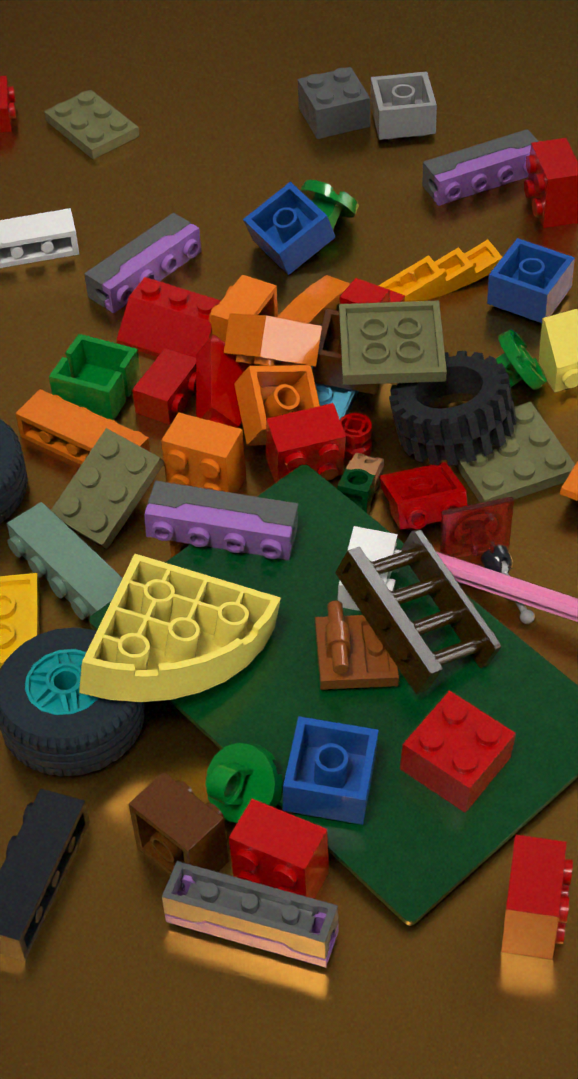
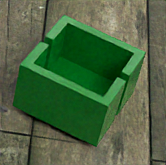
(96, 375)

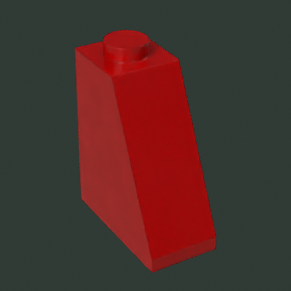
(215, 383)

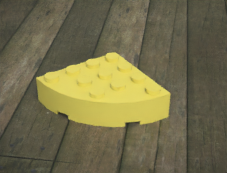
(174, 634)

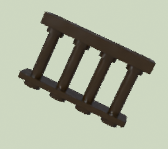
(393, 627)

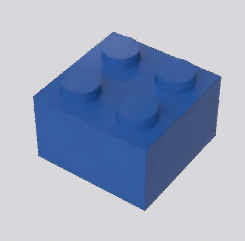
(289, 228)
(530, 280)
(330, 770)

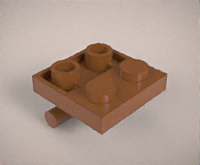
(351, 652)

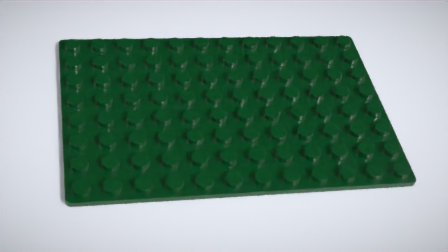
(411, 838)

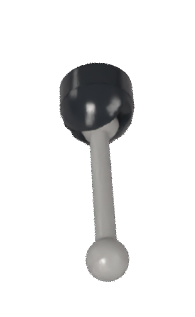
(502, 562)

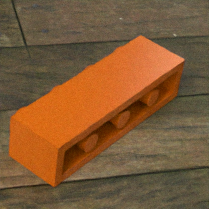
(67, 427)

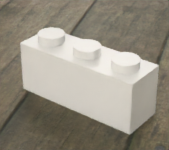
(37, 238)

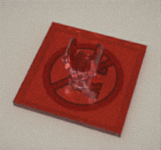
(476, 527)

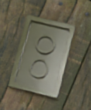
(91, 124)
(107, 488)

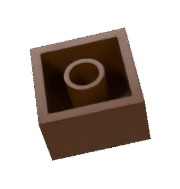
(329, 360)
(178, 826)

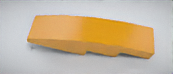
(449, 273)

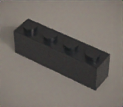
(36, 867)

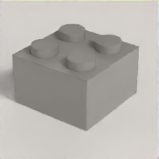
(403, 105)

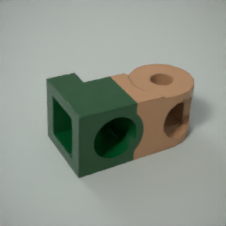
(361, 479)

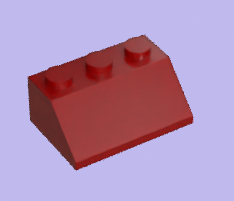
(167, 318)

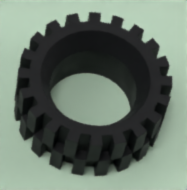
(460, 429)

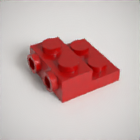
(422, 494)

